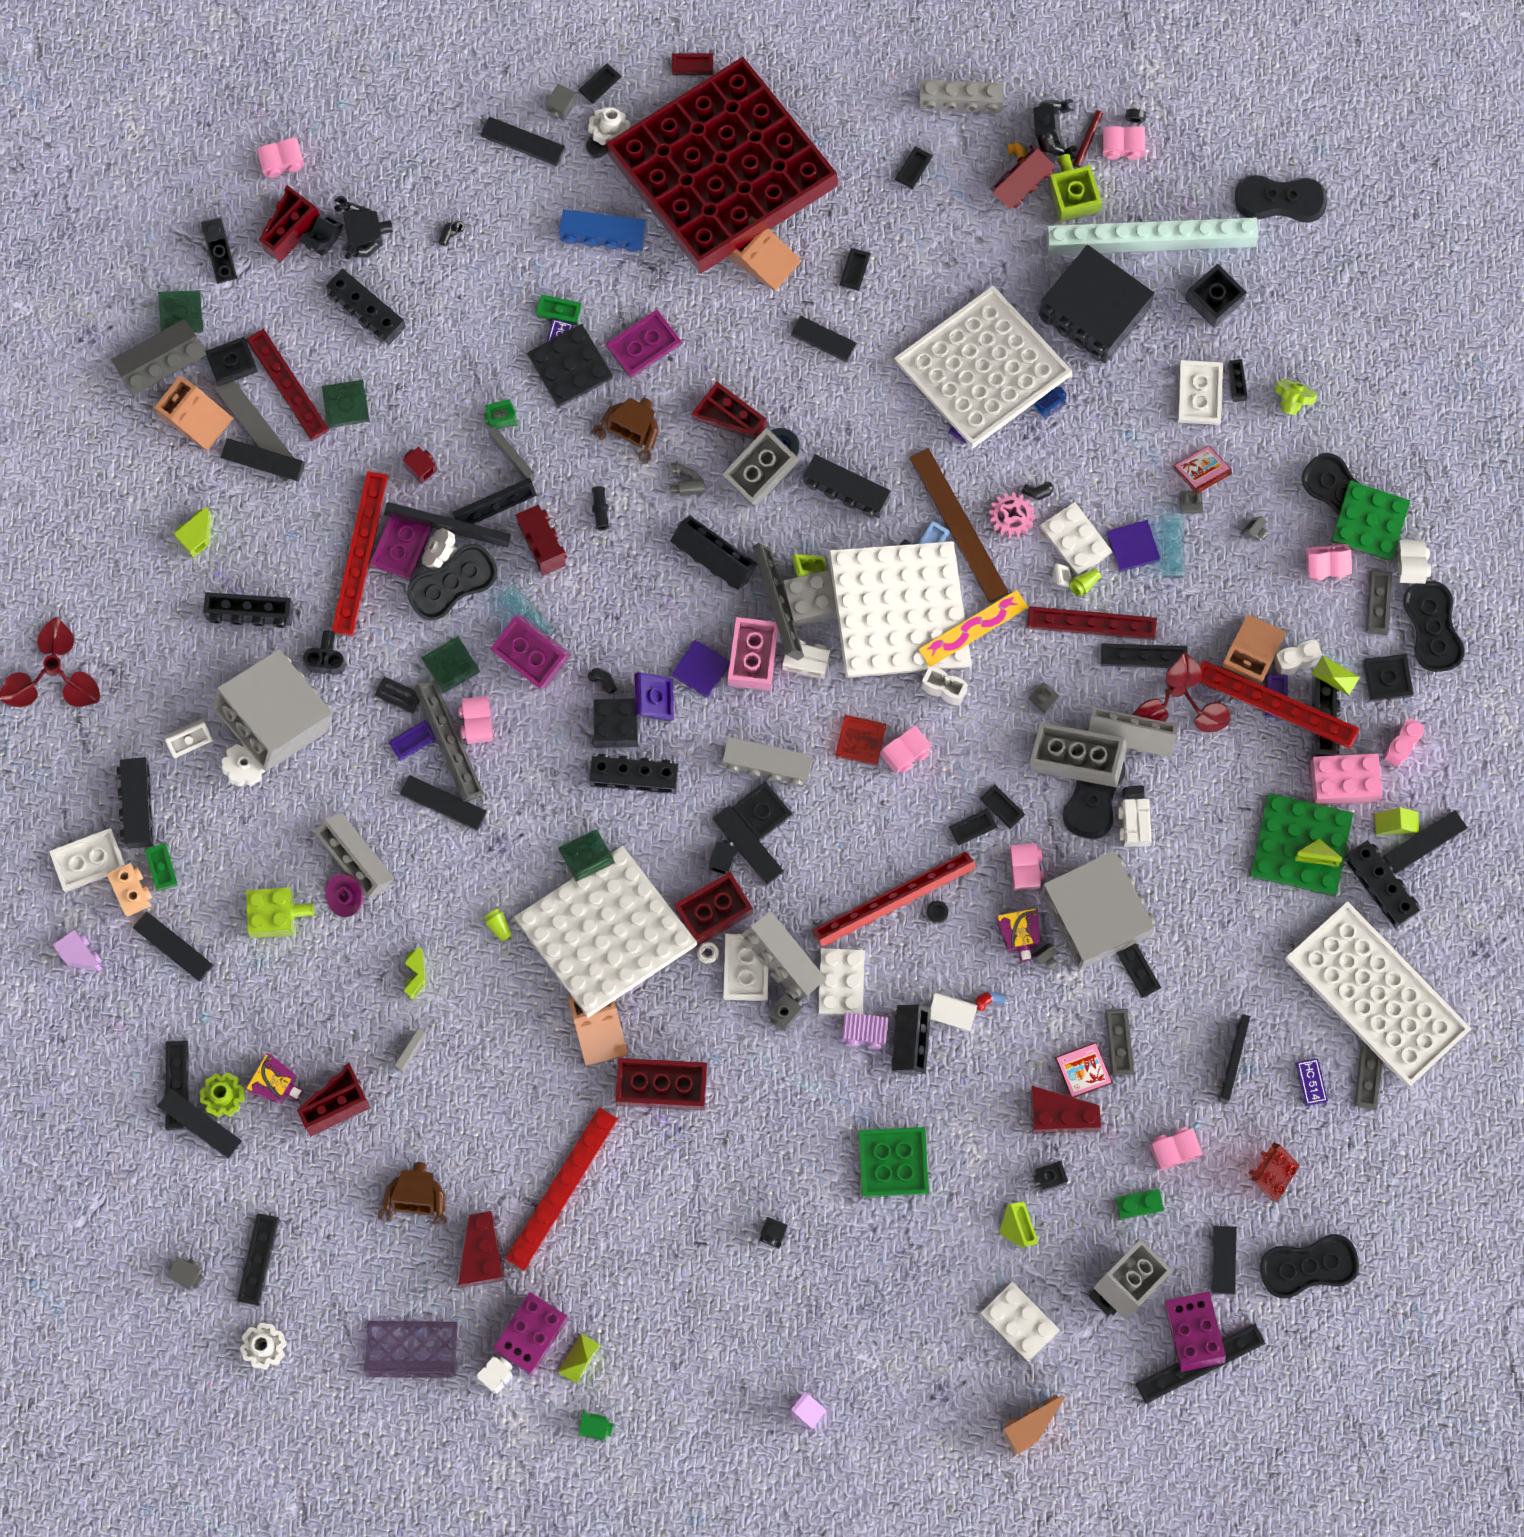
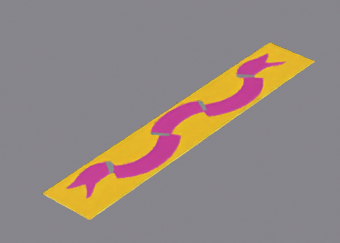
(973, 628)

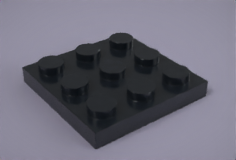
(569, 365)

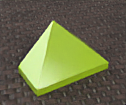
(1335, 675)
(1319, 853)
(1018, 1225)
(579, 1358)

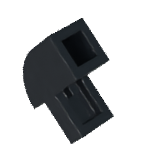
(322, 235)

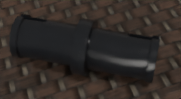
(600, 508)

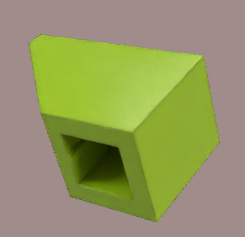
(196, 533)

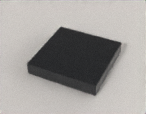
(231, 361)
(1388, 677)
(762, 811)

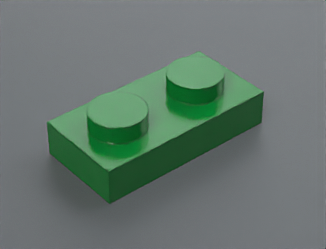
(559, 309)
(161, 867)
(1139, 1204)

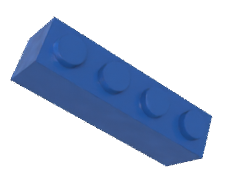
(602, 230)

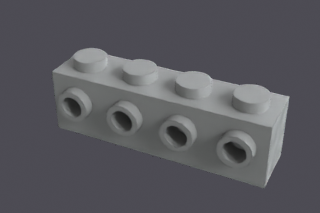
(961, 96)
(1139, 732)
(767, 761)
(354, 855)

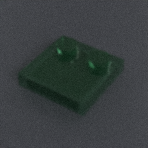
(178, 306)
(345, 403)
(450, 664)
(586, 855)

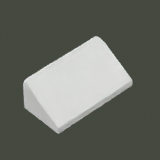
(188, 738)
(953, 1011)

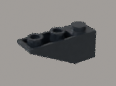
(219, 249)

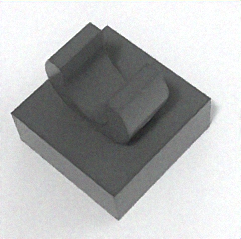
(1190, 502)
(1255, 529)
(1044, 697)
(1045, 956)

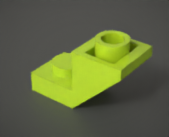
(416, 964)

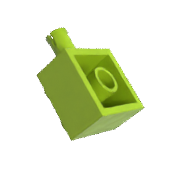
(1074, 191)
(273, 912)

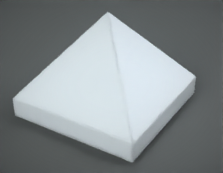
(1061, 575)

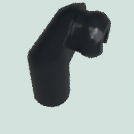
(450, 230)
(1039, 492)
(603, 676)

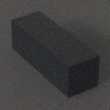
(1237, 380)

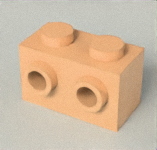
(129, 889)

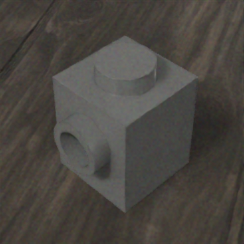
(560, 102)
(784, 1013)
(186, 1273)

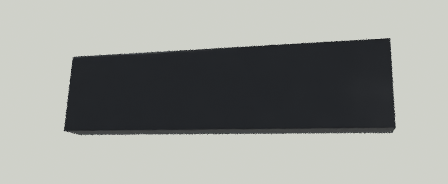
(523, 141)
(262, 459)
(496, 502)
(1140, 655)
(443, 803)
(1425, 842)
(748, 845)
(173, 946)
(1139, 970)
(1234, 1059)
(177, 1075)
(199, 1123)
(258, 1259)

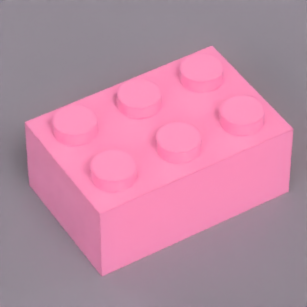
(753, 654)
(1346, 779)

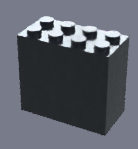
(1095, 304)

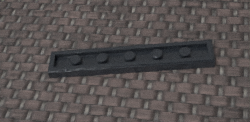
(455, 526)
(1172, 1378)

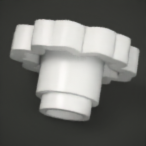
(607, 124)
(439, 549)
(241, 766)
(271, 1354)

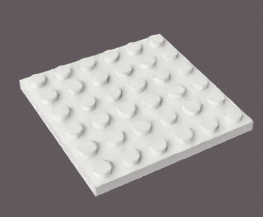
(983, 366)
(895, 604)
(605, 932)

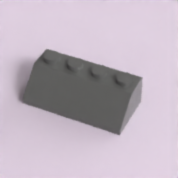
(158, 357)

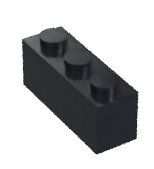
(911, 1039)

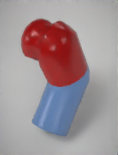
(987, 998)

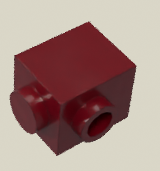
(419, 464)

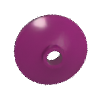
(338, 898)

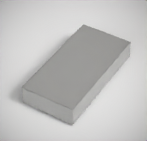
(410, 1050)

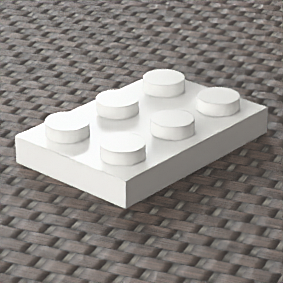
(1200, 392)
(1076, 539)
(87, 859)
(743, 973)
(844, 982)
(1020, 1321)

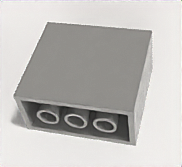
(272, 709)
(1098, 909)

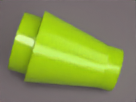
(1083, 583)
(497, 924)

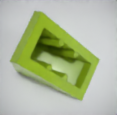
(808, 564)
(1396, 822)

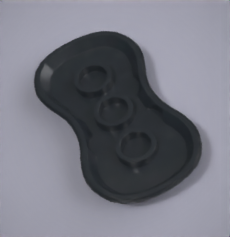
(1297, 199)
(1327, 479)
(466, 573)
(1436, 643)
(1090, 809)
(1326, 1262)

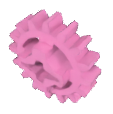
(1017, 520)

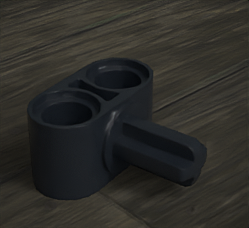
(326, 655)

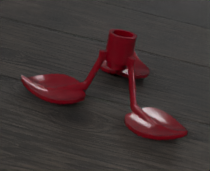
(53, 639)
(1181, 674)

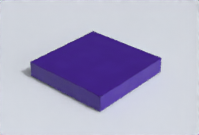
(1133, 545)
(701, 668)
(654, 697)

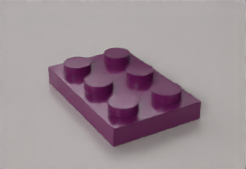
(643, 343)
(400, 548)

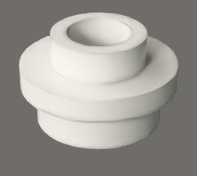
(707, 946)

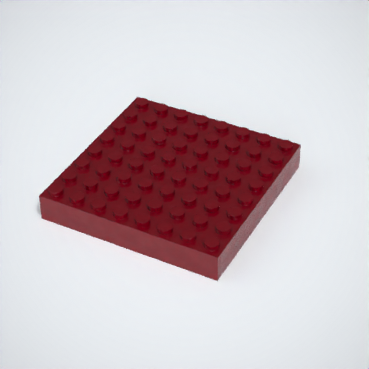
(718, 161)

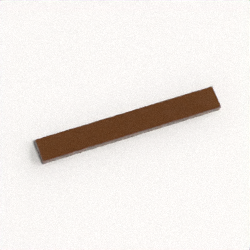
(959, 525)

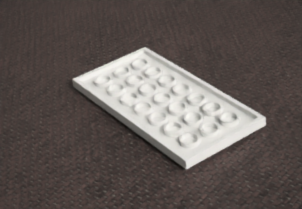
(1378, 994)

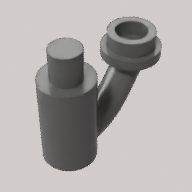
(687, 487)

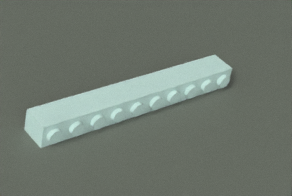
(1153, 236)

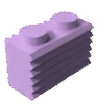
(864, 1030)

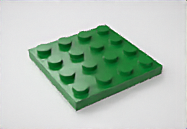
(1288, 828)

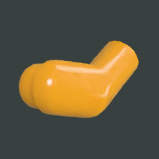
(1016, 148)

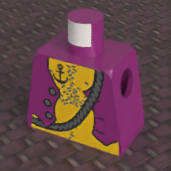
(1020, 932)
(274, 1081)

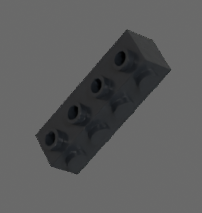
(365, 306)
(846, 486)
(713, 552)
(248, 609)
(1324, 699)
(634, 774)
(136, 803)
(1382, 884)

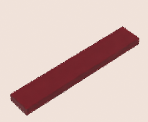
(287, 384)
(1091, 623)

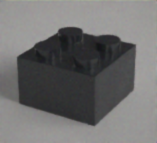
(1215, 295)
(615, 723)

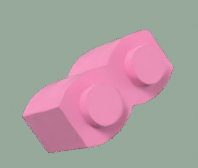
(1123, 142)
(280, 157)
(1328, 561)
(476, 719)
(1404, 742)
(906, 750)
(1025, 867)
(1175, 1149)

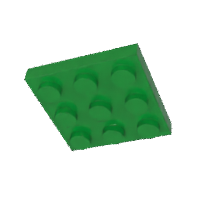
(1370, 520)
(893, 1162)

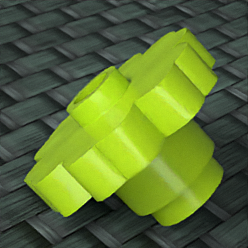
(1294, 395)
(230, 1102)

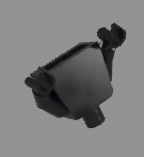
(1048, 126)
(362, 229)

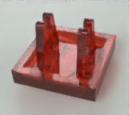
(1274, 1171)

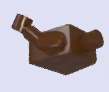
(632, 422)
(414, 1193)

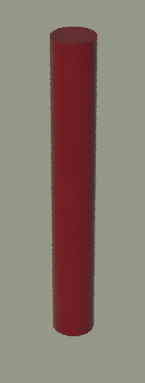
(1088, 138)

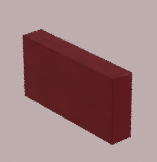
(692, 63)

